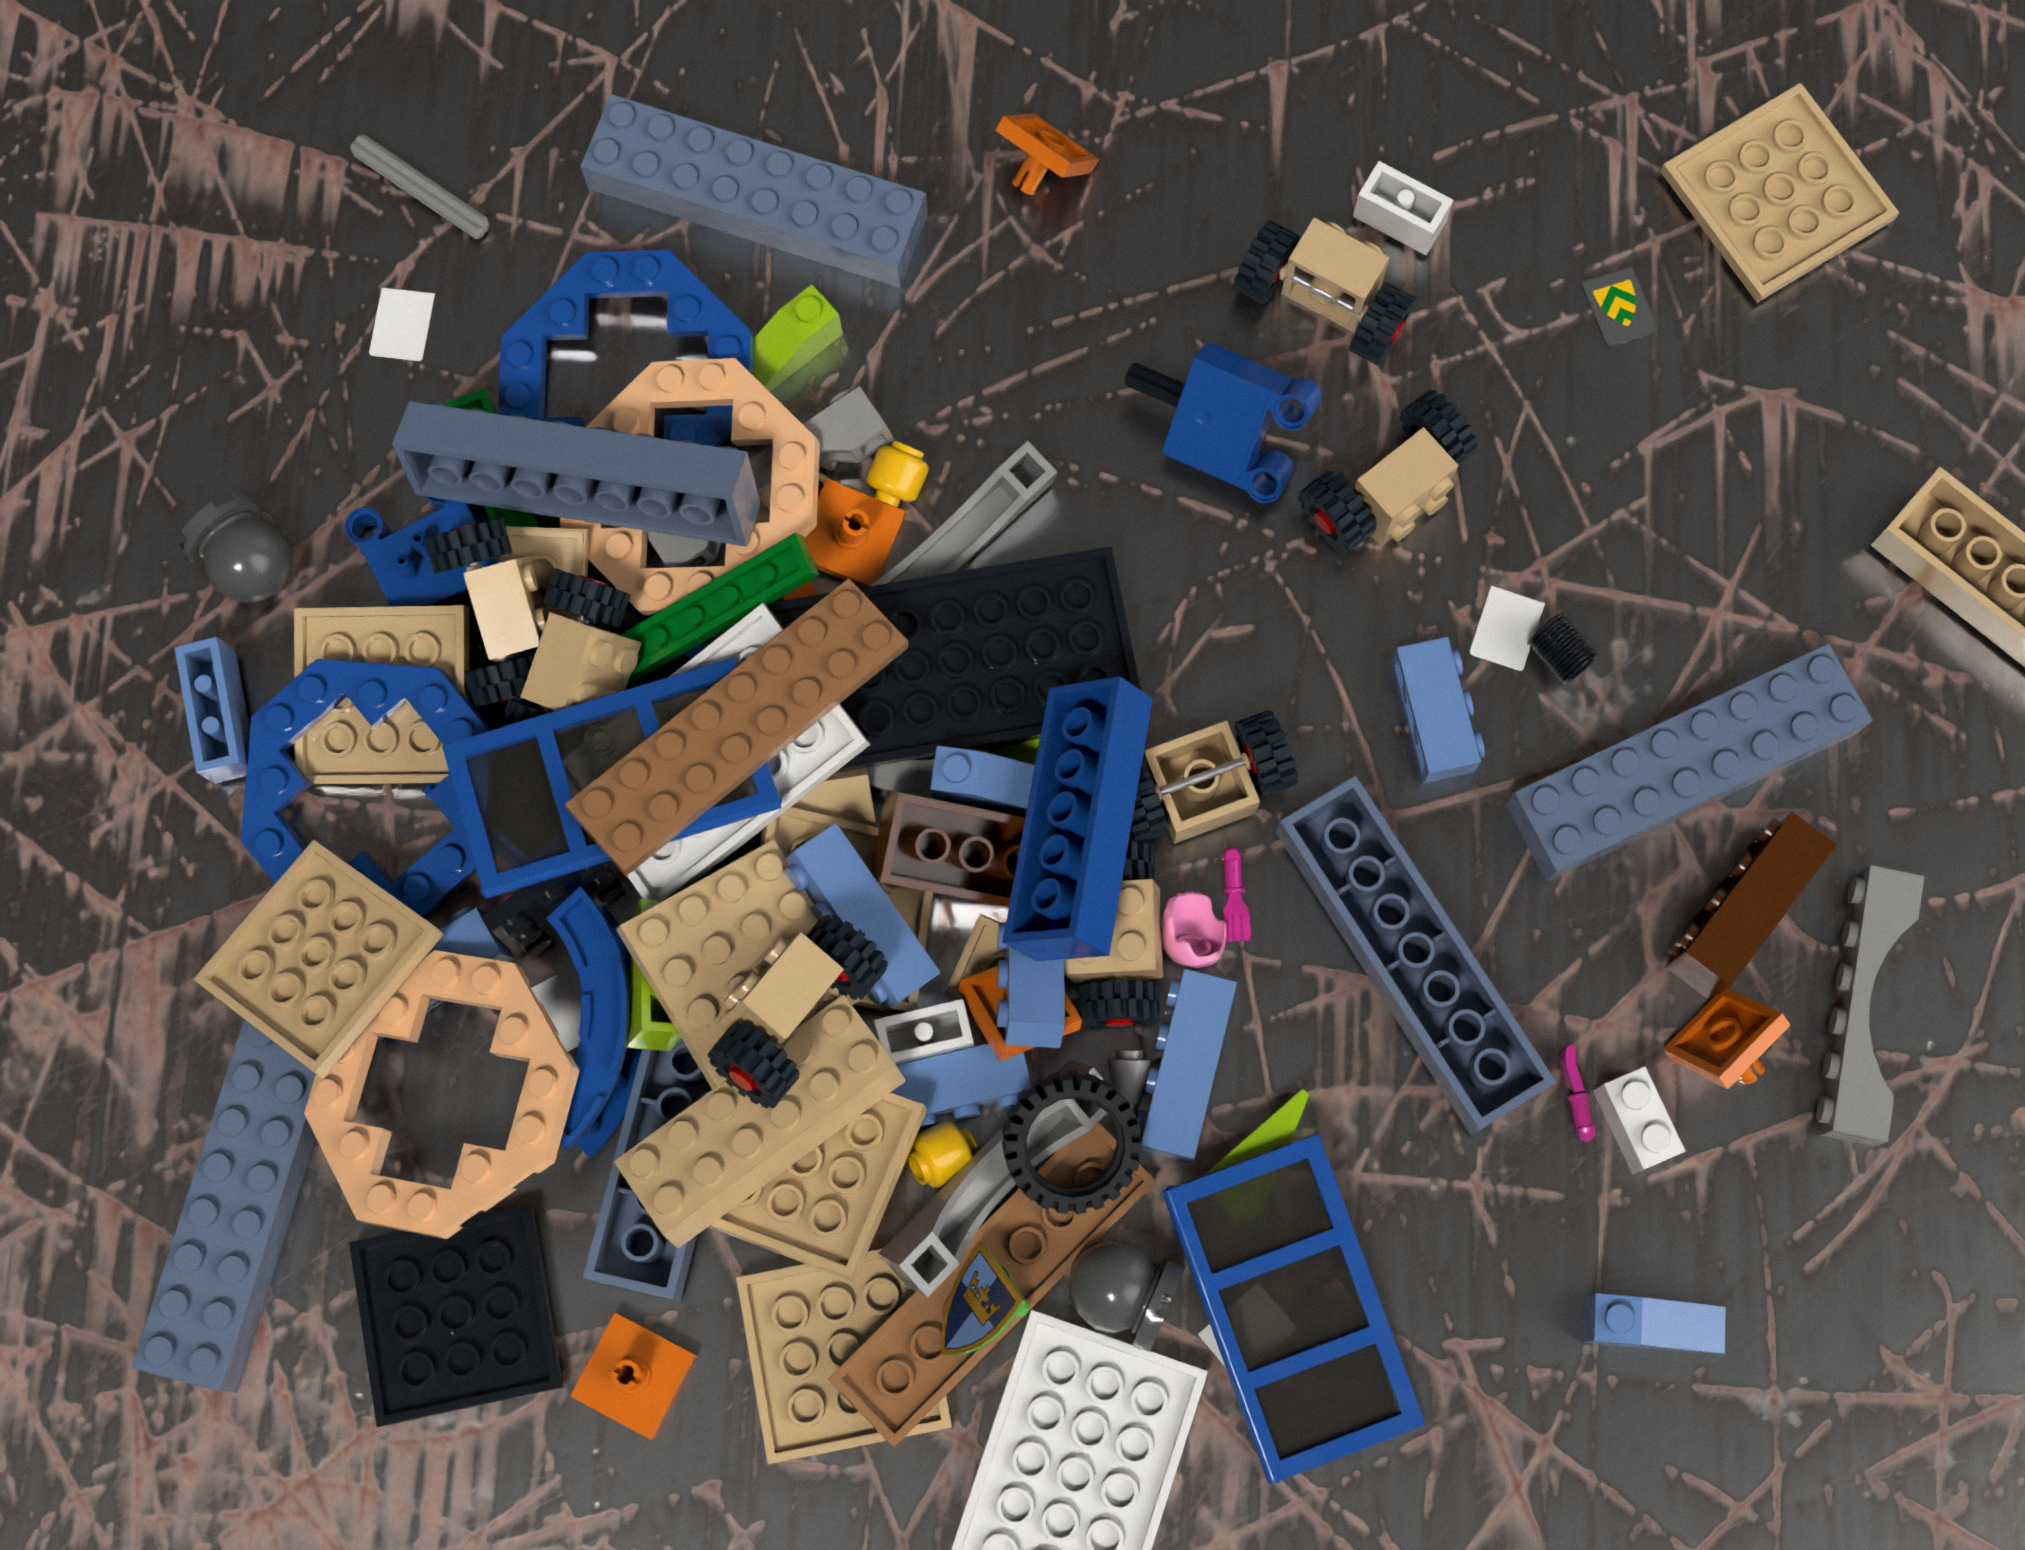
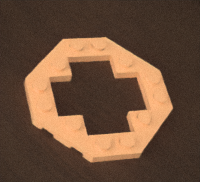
(756, 420)
(482, 1173)

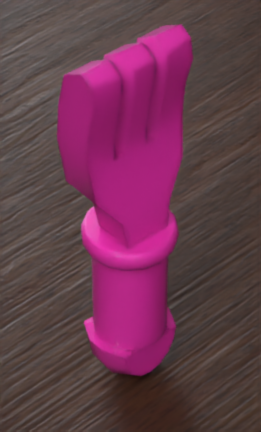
(1235, 910)
(1579, 1100)

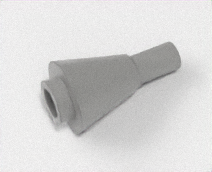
(1130, 1075)

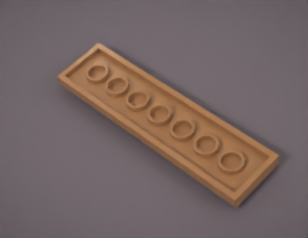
(736, 727)
(900, 1367)

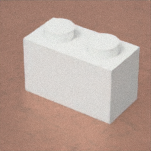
(1402, 208)
(925, 1032)
(1638, 1120)

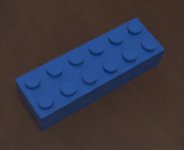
(1078, 820)

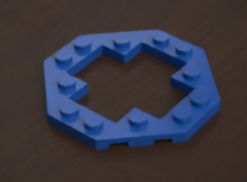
(564, 315)
(377, 693)

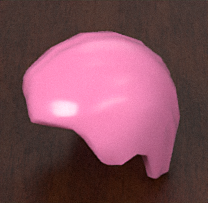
(1192, 931)

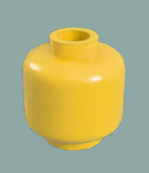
(897, 473)
(940, 1153)

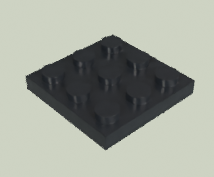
(522, 917)

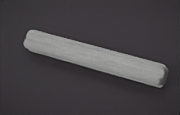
(420, 186)

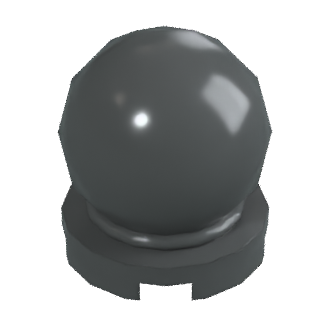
(239, 552)
(1121, 1289)

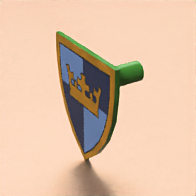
(980, 1304)

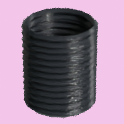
(1562, 648)

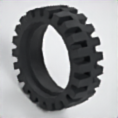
(1098, 1190)

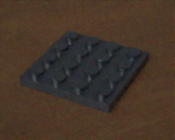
(455, 1317)

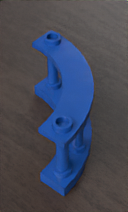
(602, 1052)

